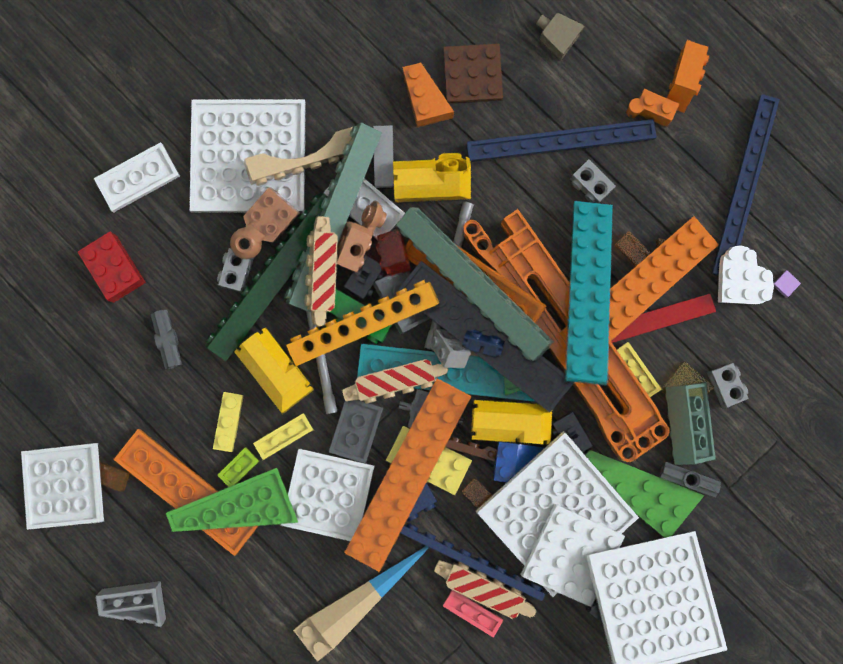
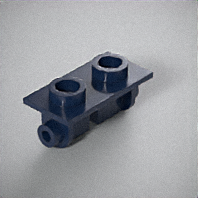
(475, 339)

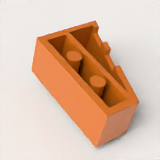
(688, 74)
(425, 97)

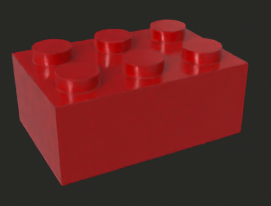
(111, 267)

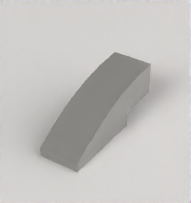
(384, 158)

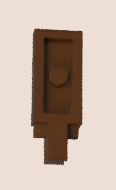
(473, 449)

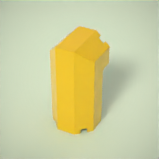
(433, 180)
(273, 370)
(510, 421)

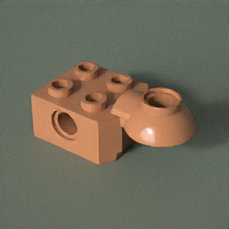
(263, 221)
(359, 237)

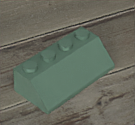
(690, 431)

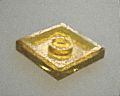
(684, 376)

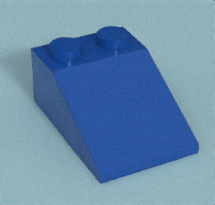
(511, 459)

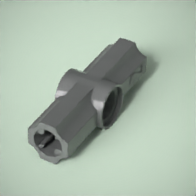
(166, 339)
(701, 483)

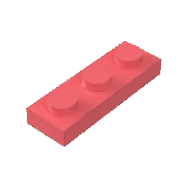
(473, 613)

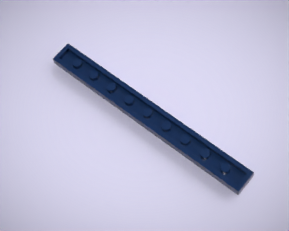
(561, 140)
(747, 176)
(479, 564)

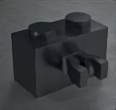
(362, 282)
(571, 426)

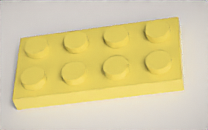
(448, 470)

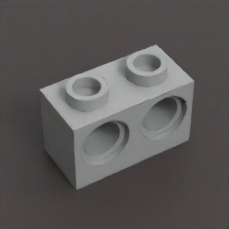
(596, 179)
(241, 272)
(449, 349)
(722, 387)

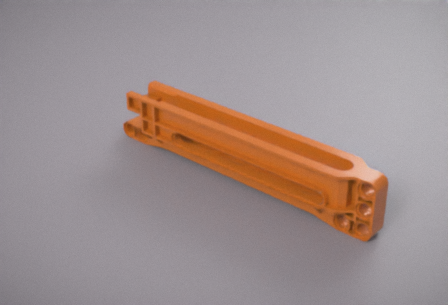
(525, 258)

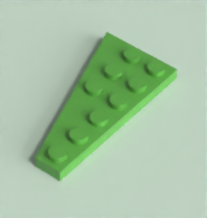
(651, 498)
(248, 503)

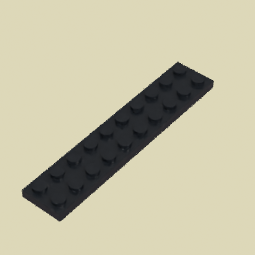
(457, 315)

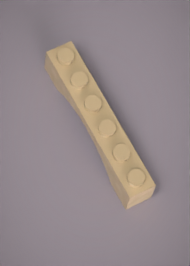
(265, 167)

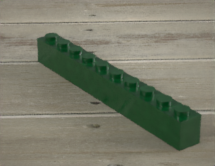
(265, 284)

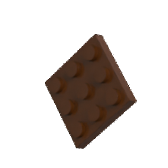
(473, 73)

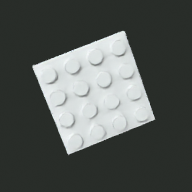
(62, 486)
(329, 494)
(561, 553)

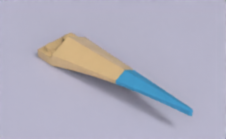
(331, 624)

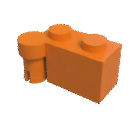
(653, 107)

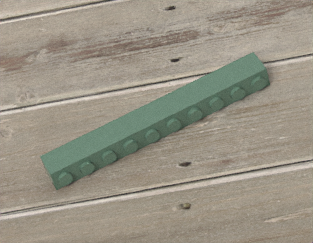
(340, 198)
(475, 284)

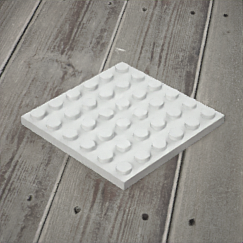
(238, 129)
(553, 477)
(656, 602)

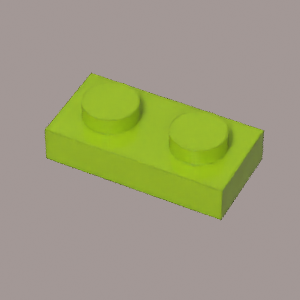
(238, 467)

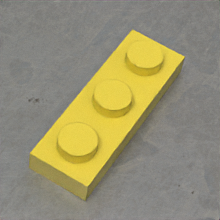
(639, 369)
(228, 422)
(283, 436)

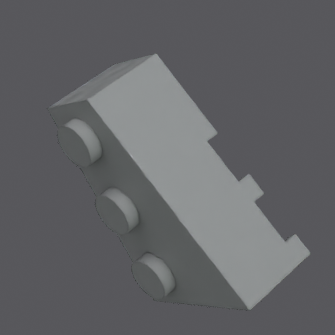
(133, 602)

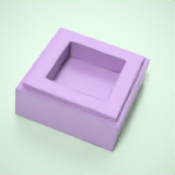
(786, 284)

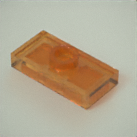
(632, 248)
(113, 477)
(476, 493)

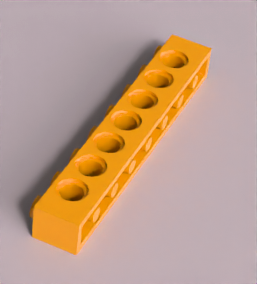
(301, 354)

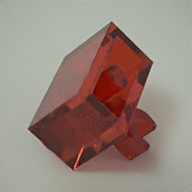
(393, 253)

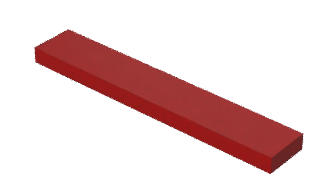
(668, 316)

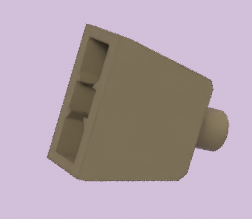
(559, 33)

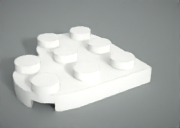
(742, 279)

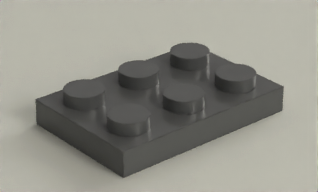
(388, 287)
(356, 430)

